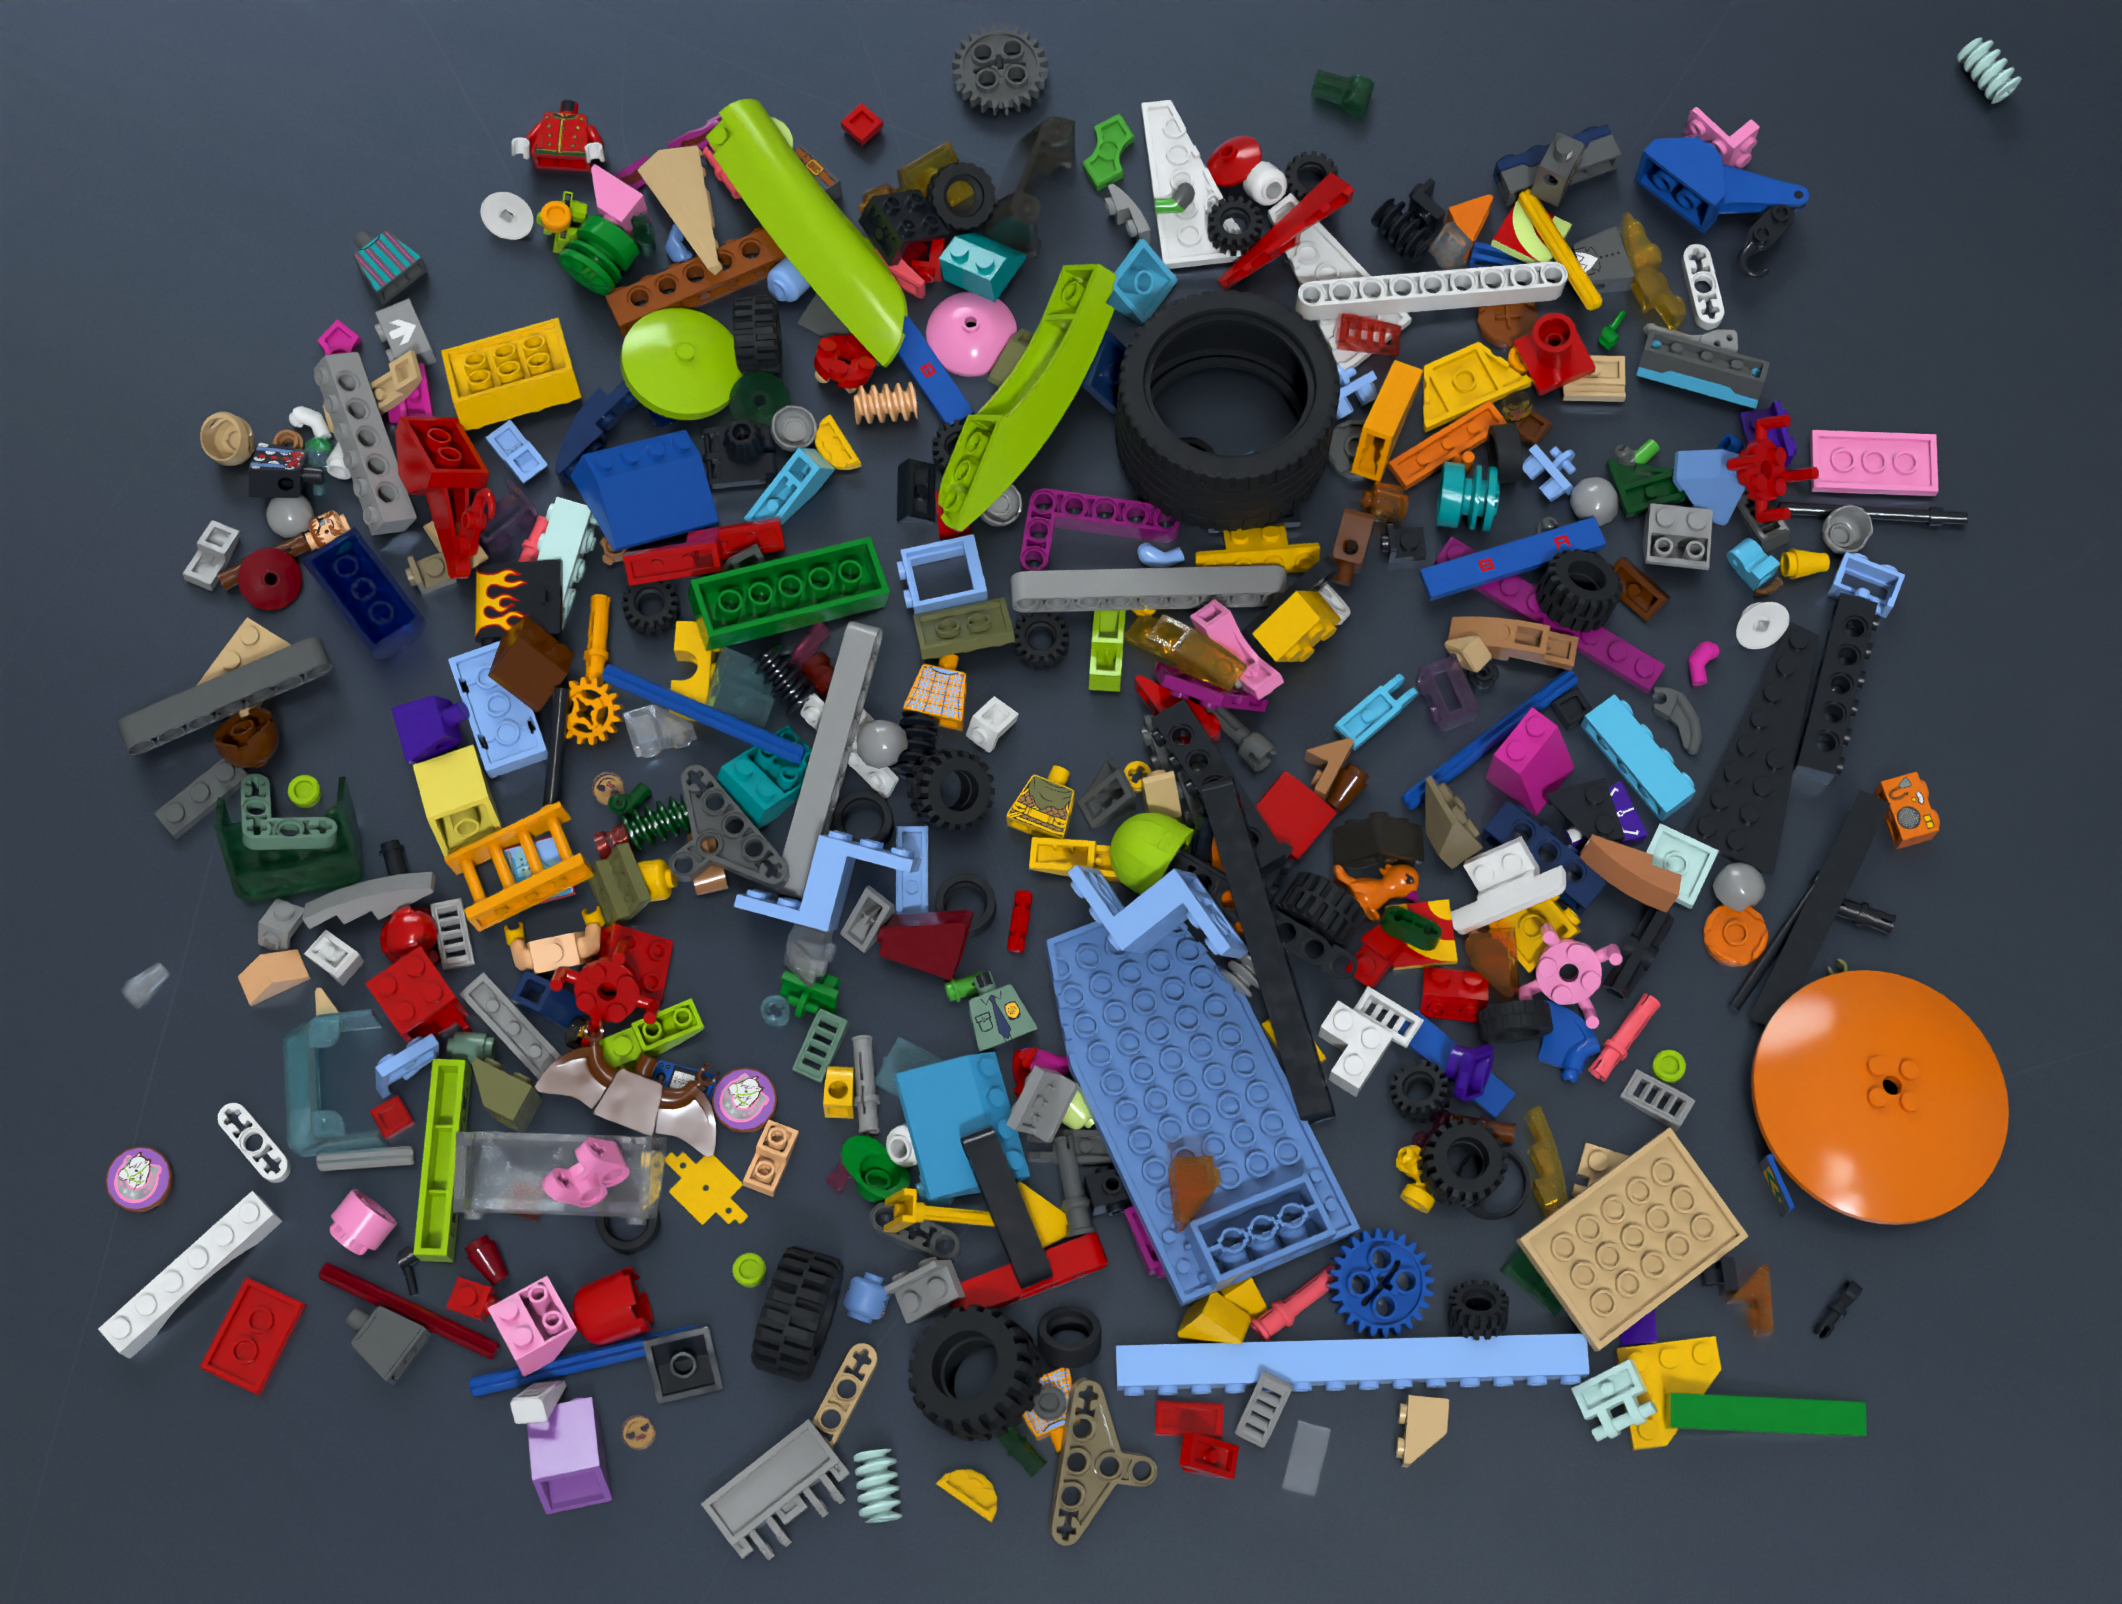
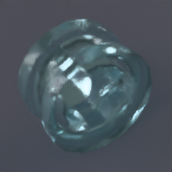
(778, 1001)

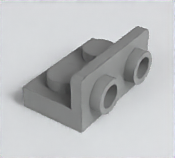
(926, 1289)

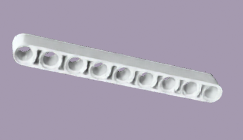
(1443, 282)

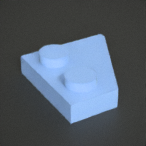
(406, 1063)

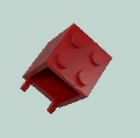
(417, 998)

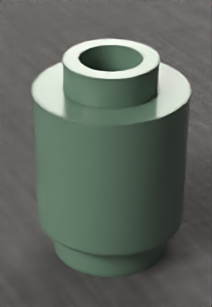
(470, 1045)

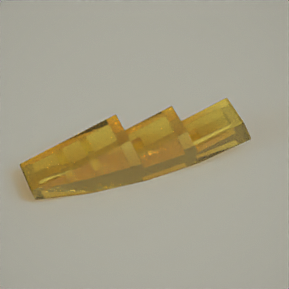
(1550, 1187)

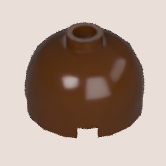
(248, 740)

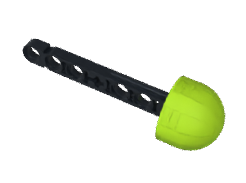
(1155, 844)

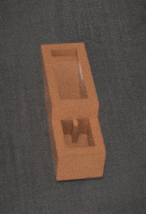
(1632, 872)

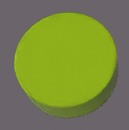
(304, 791)
(1668, 1066)
(749, 1270)

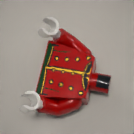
(562, 141)

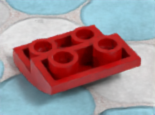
(1294, 813)

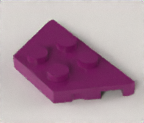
(1210, 695)

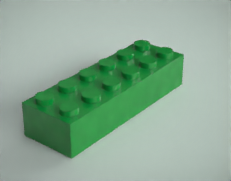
(788, 593)

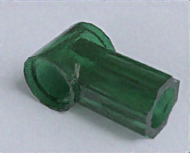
(1351, 92)

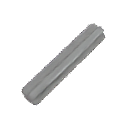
(365, 1158)

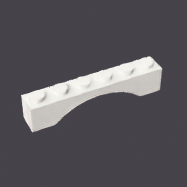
(150, 1308)

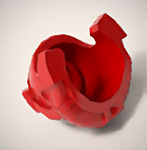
(407, 931)

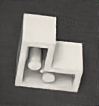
(1361, 1044)

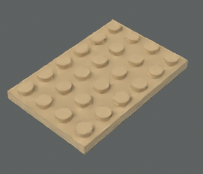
(1632, 1239)

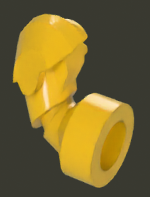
(1414, 1193)

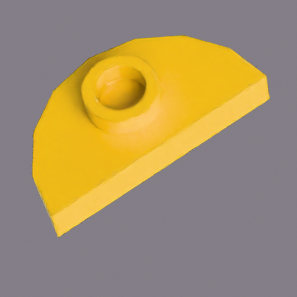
(834, 447)
(972, 1490)

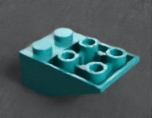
(764, 782)

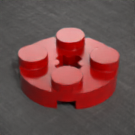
(838, 347)

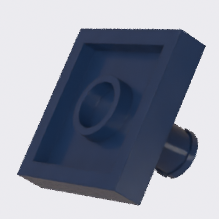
(1104, 372)

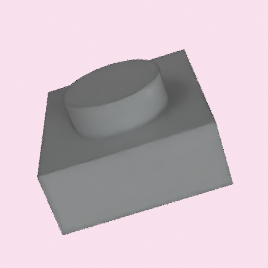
(279, 925)

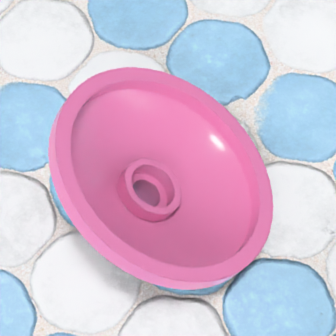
(966, 349)

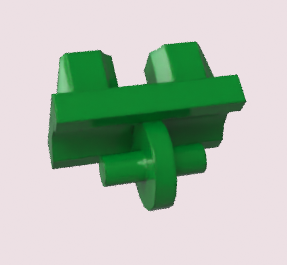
(807, 998)

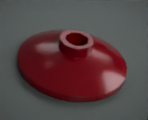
(252, 579)

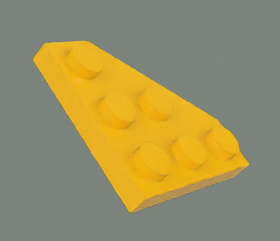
(1669, 1368)

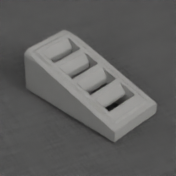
(445, 908)
(1651, 1109)
(1254, 1427)

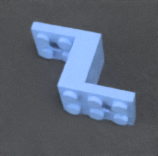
(827, 881)
(1157, 912)

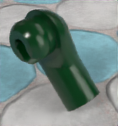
(627, 802)

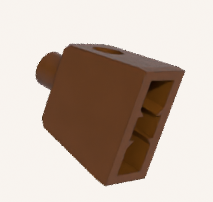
(1353, 535)

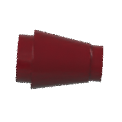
(486, 1259)

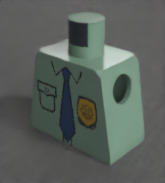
(997, 1013)

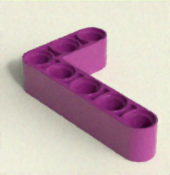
(1088, 521)

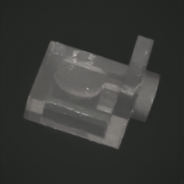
(1451, 247)

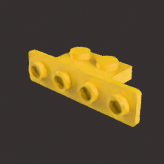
(1261, 548)

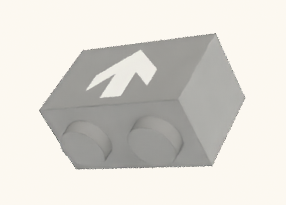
(403, 332)

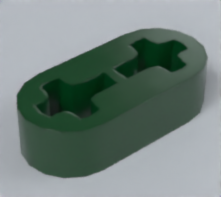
(1411, 928)

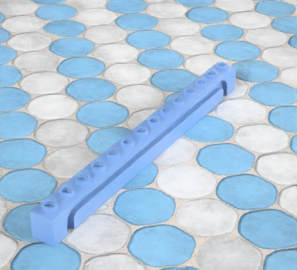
(1353, 1363)

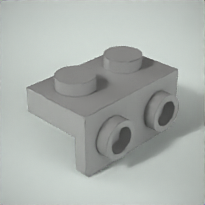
(1042, 1103)

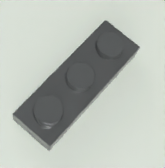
(200, 797)

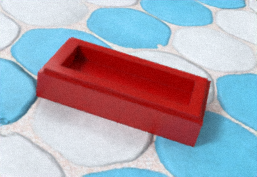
(1178, 1417)

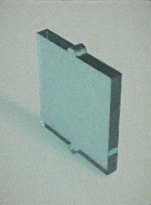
(902, 1058)

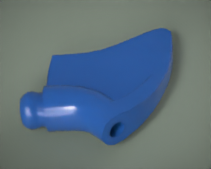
(1568, 1043)

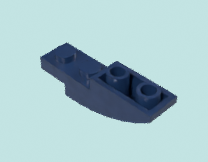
(588, 427)

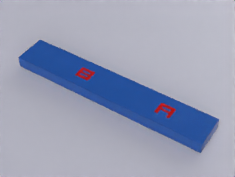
(932, 377)
(1509, 559)

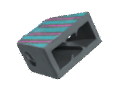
(387, 263)

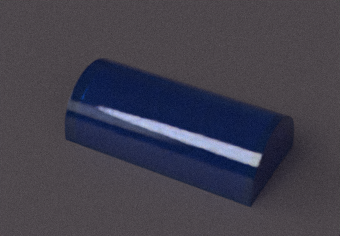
(366, 595)

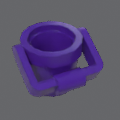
(1470, 1068)

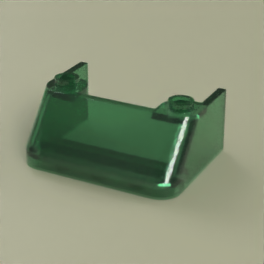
(288, 872)

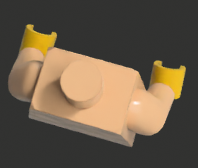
(556, 951)

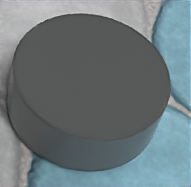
(1050, 1403)

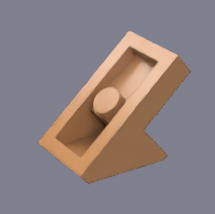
(1331, 759)

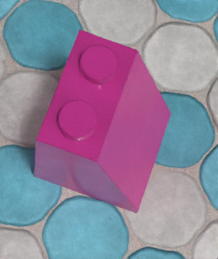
(1531, 762)

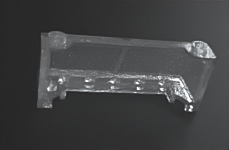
(506, 1172)

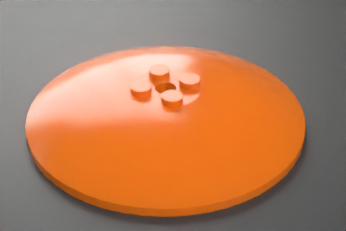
(1847, 1137)

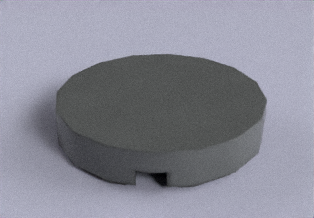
(1344, 447)

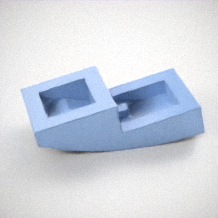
(516, 452)

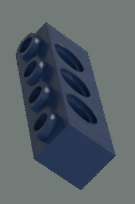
(1513, 818)

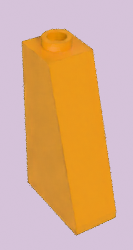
(1386, 420)

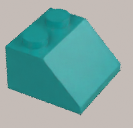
(980, 264)

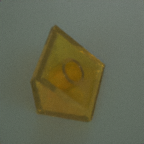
(919, 173)

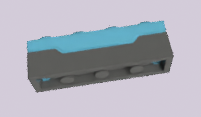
(1703, 368)

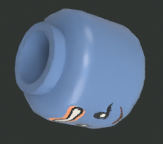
(866, 1298)

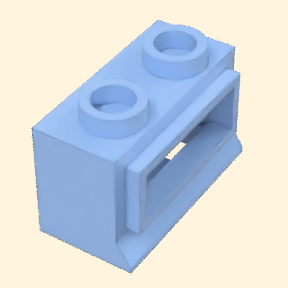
(1880, 575)

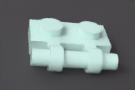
(1610, 1390)

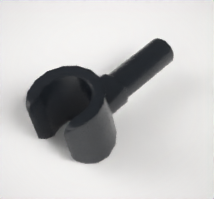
(405, 1259)

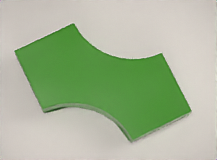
(1104, 164)

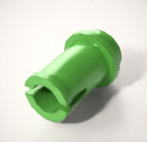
(961, 987)

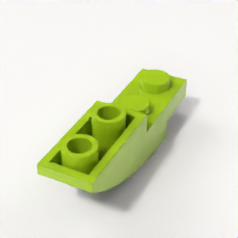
(670, 1029)

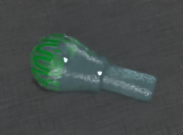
(318, 452)

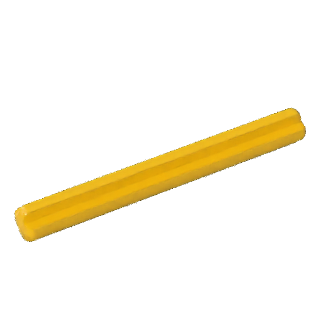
(1560, 250)

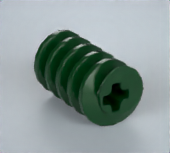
(657, 822)

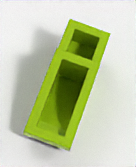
(1107, 650)

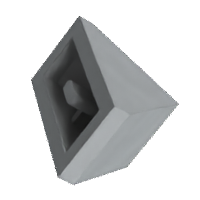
(867, 918)

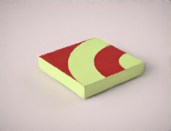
(1520, 238)

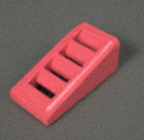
(907, 278)

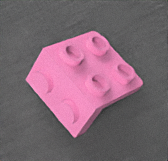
(1734, 149)

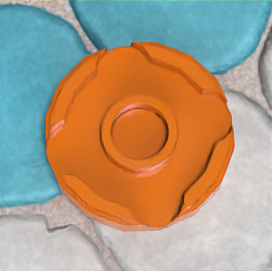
(1735, 936)

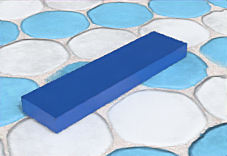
(1436, 1046)

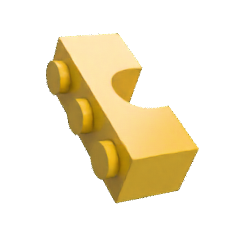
(690, 648)

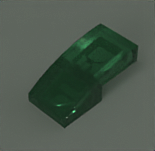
(1527, 1278)

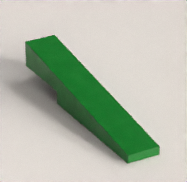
(1765, 1415)

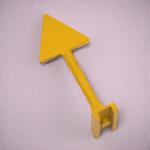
(1047, 1219)

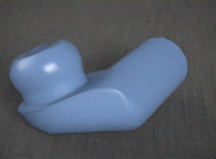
(675, 247)

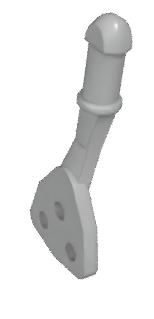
(1717, 336)

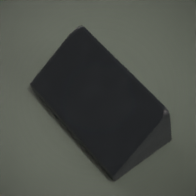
(916, 492)

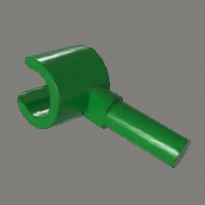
(1608, 335)

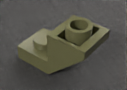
(1010, 357)

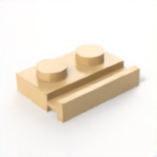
(1603, 385)

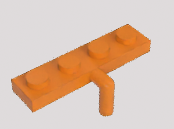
(1449, 444)

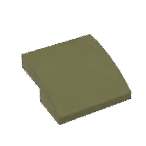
(619, 886)

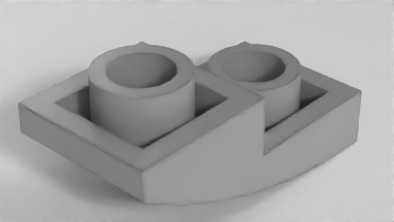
(1126, 212)

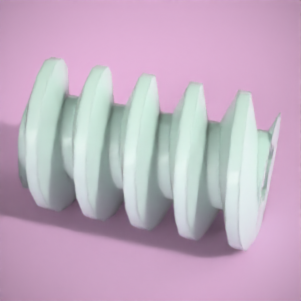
(1988, 70)
(877, 1486)

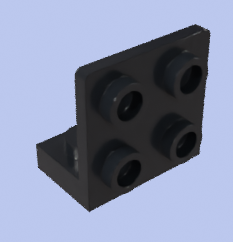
(900, 220)

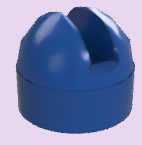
(1731, 444)

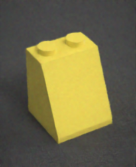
(457, 798)

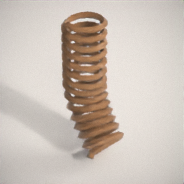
(1772, 587)

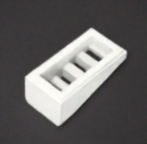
(1382, 1002)
(537, 1402)

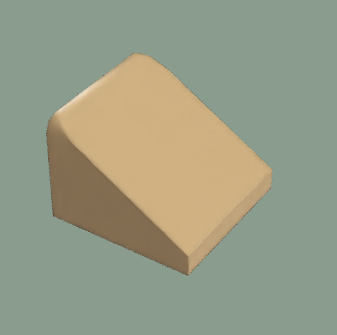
(1470, 652)
(323, 1003)

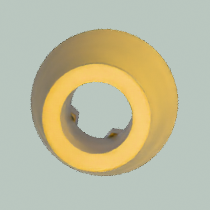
(1802, 563)

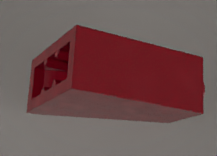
(927, 940)

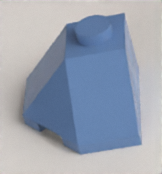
(1708, 481)

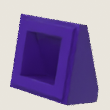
(1641, 1332)

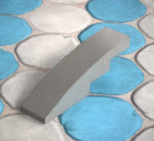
(375, 895)

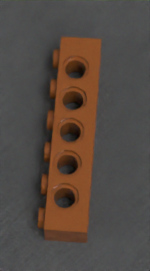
(695, 294)

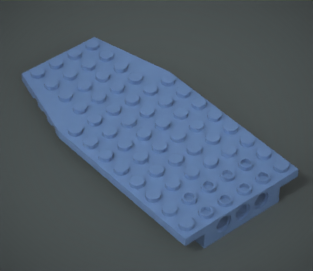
(1184, 1072)

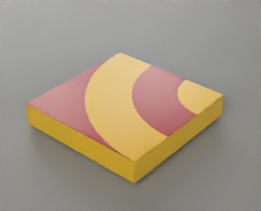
(1445, 952)

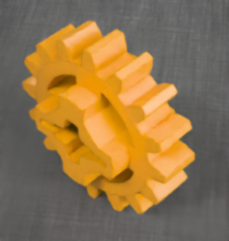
(596, 720)

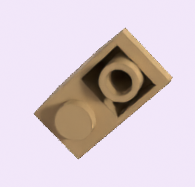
(1161, 794)
(1424, 1425)

